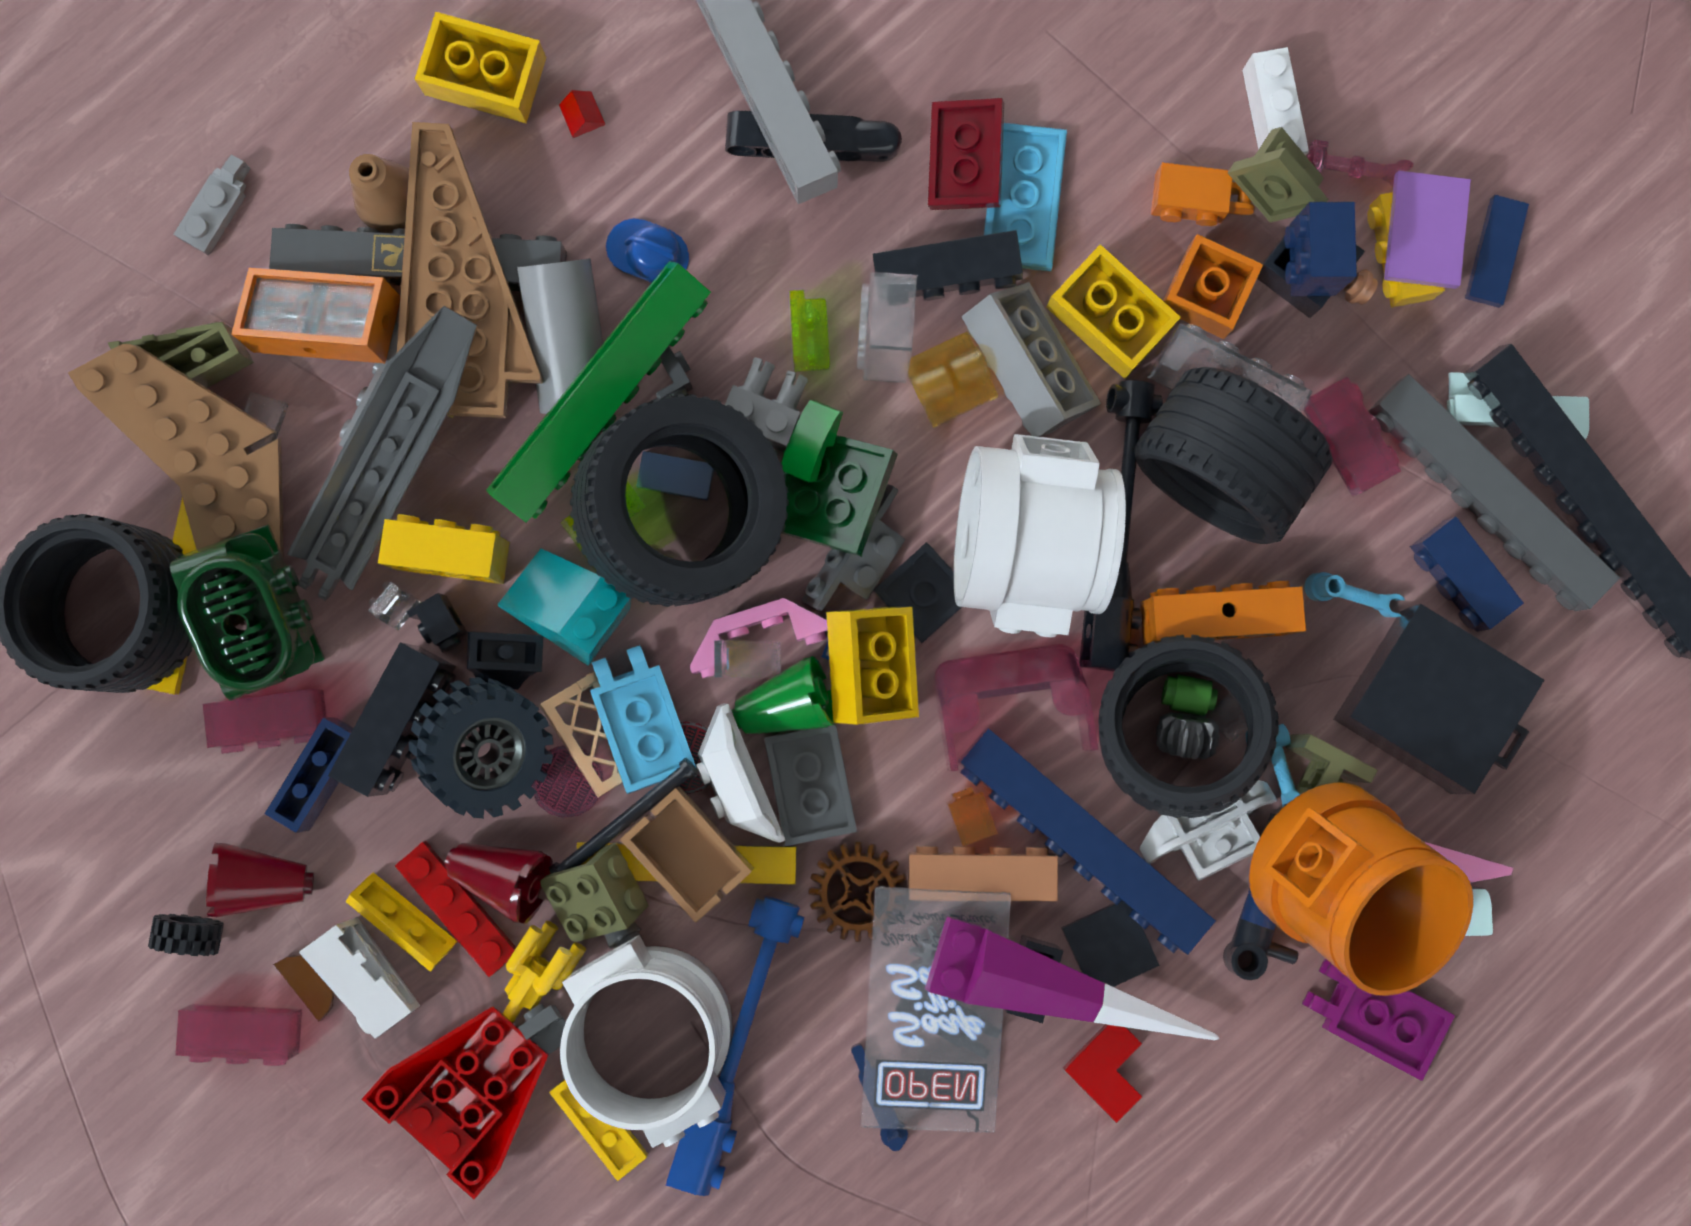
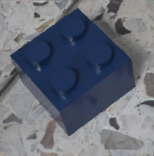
(1321, 249)

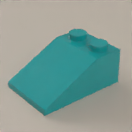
(566, 605)

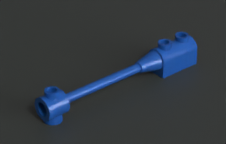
(700, 1150)

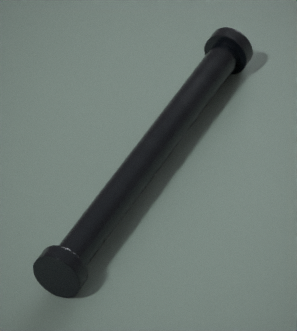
(628, 817)

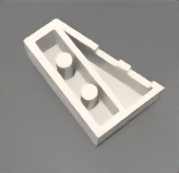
(361, 976)

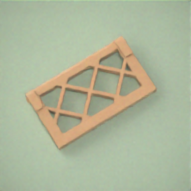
(565, 733)

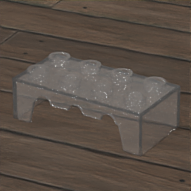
(886, 327)
(1191, 349)

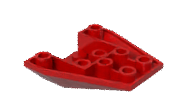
(464, 1095)

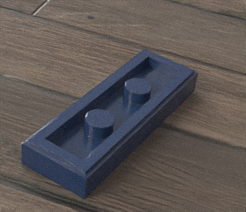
(1497, 251)

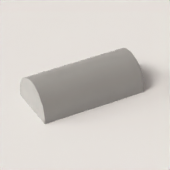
(560, 323)

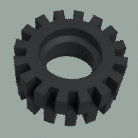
(185, 935)

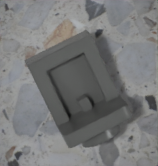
(676, 368)
(544, 1027)

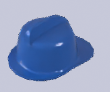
(644, 248)

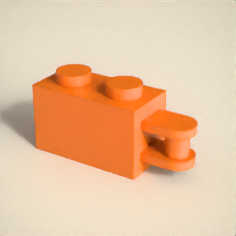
(1196, 195)

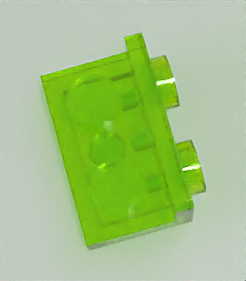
(809, 332)

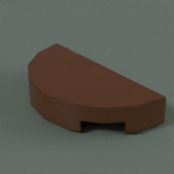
(307, 985)

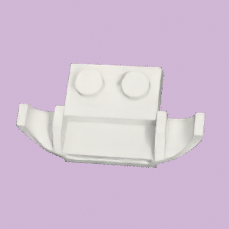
(1211, 840)

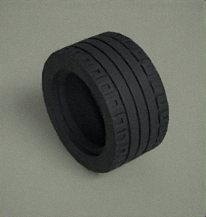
(738, 456)

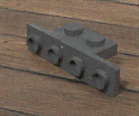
(853, 571)

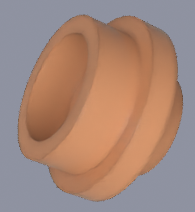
(1361, 288)

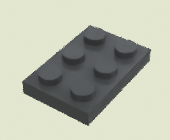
(810, 785)

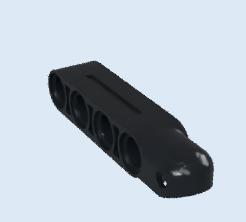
(845, 135)

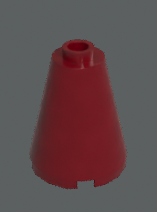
(501, 877)
(253, 881)

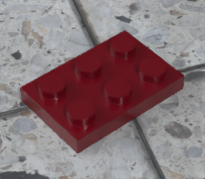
(966, 154)

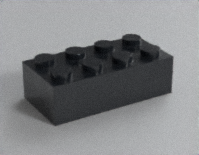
(383, 731)

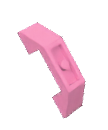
(805, 625)

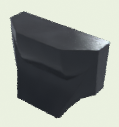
(504, 656)

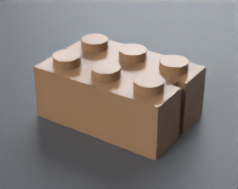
(687, 854)

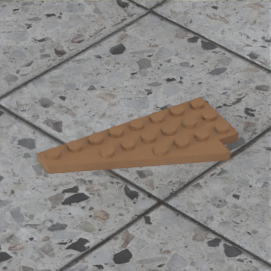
(456, 265)

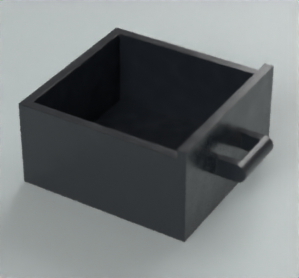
(1440, 701)

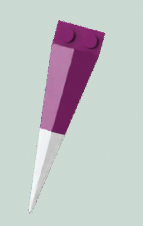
(1002, 974)

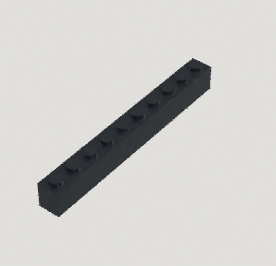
(1586, 492)

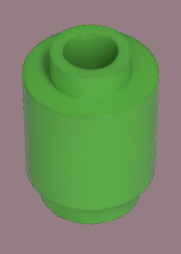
(1189, 694)

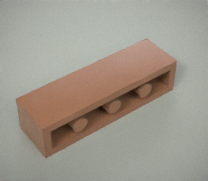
(1024, 876)

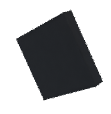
(926, 586)
(1110, 945)

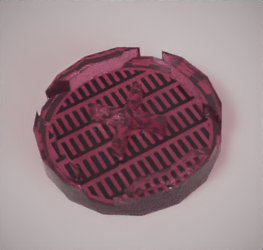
(565, 787)

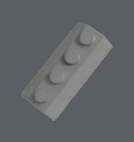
(1030, 359)

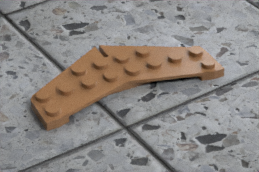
(193, 440)

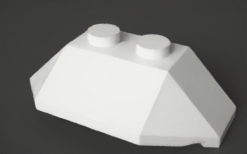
(734, 778)

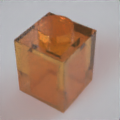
(971, 816)

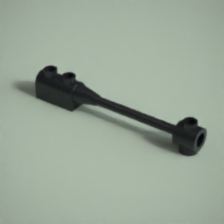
(1108, 634)

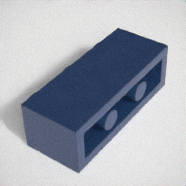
(1465, 575)
(308, 783)

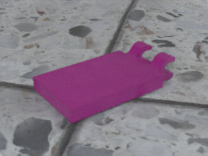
(1392, 1027)

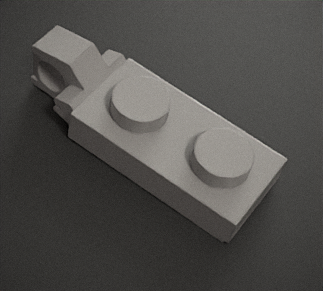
(214, 206)

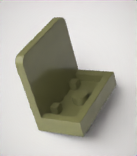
(595, 895)

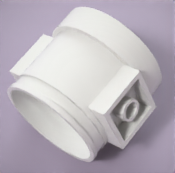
(1038, 534)
(659, 1118)

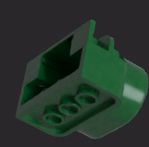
(250, 580)

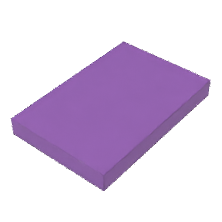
(1427, 229)

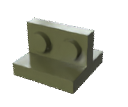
(1278, 178)
(1327, 763)

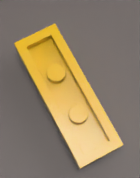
(401, 921)
(613, 1145)

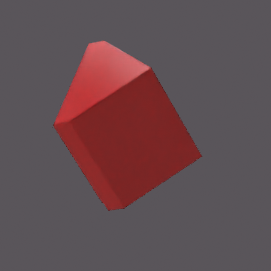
(581, 112)

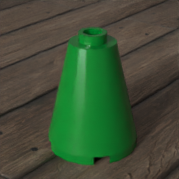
(787, 701)

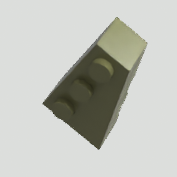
(200, 352)

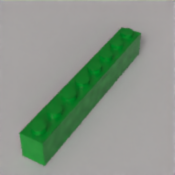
(599, 391)

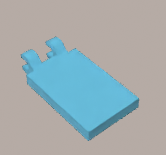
(639, 722)

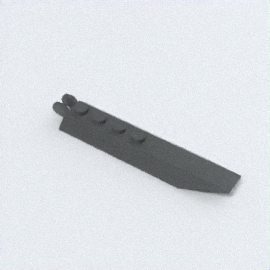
(383, 452)

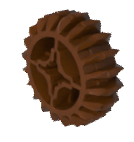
(839, 864)

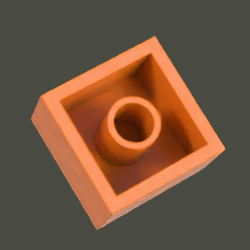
(1212, 286)

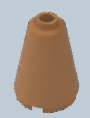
(379, 192)

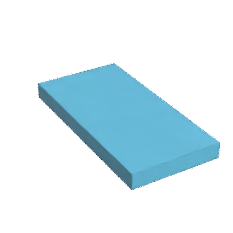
(1030, 191)

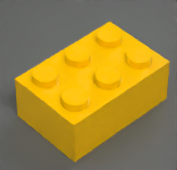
(480, 67)
(1112, 311)
(444, 549)
(872, 665)

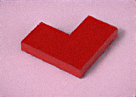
(1096, 1070)

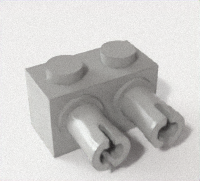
(773, 417)

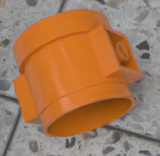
(1360, 888)

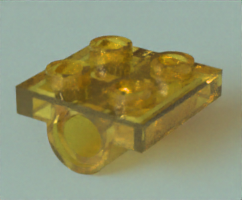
(951, 379)

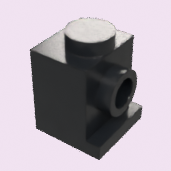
(438, 622)

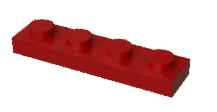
(456, 909)

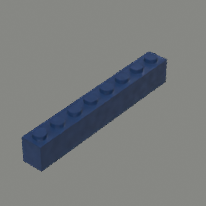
(1086, 841)

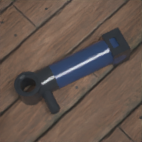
(1255, 934)

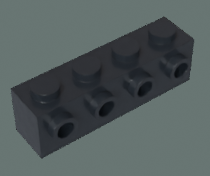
(957, 264)

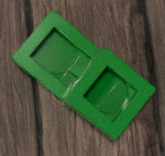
(809, 439)

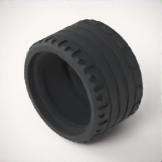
(1234, 454)
(35, 594)
(1208, 659)

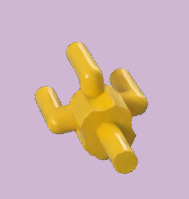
(534, 974)

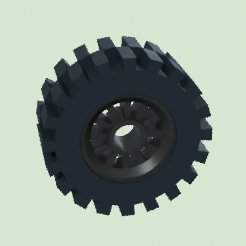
(446, 729)

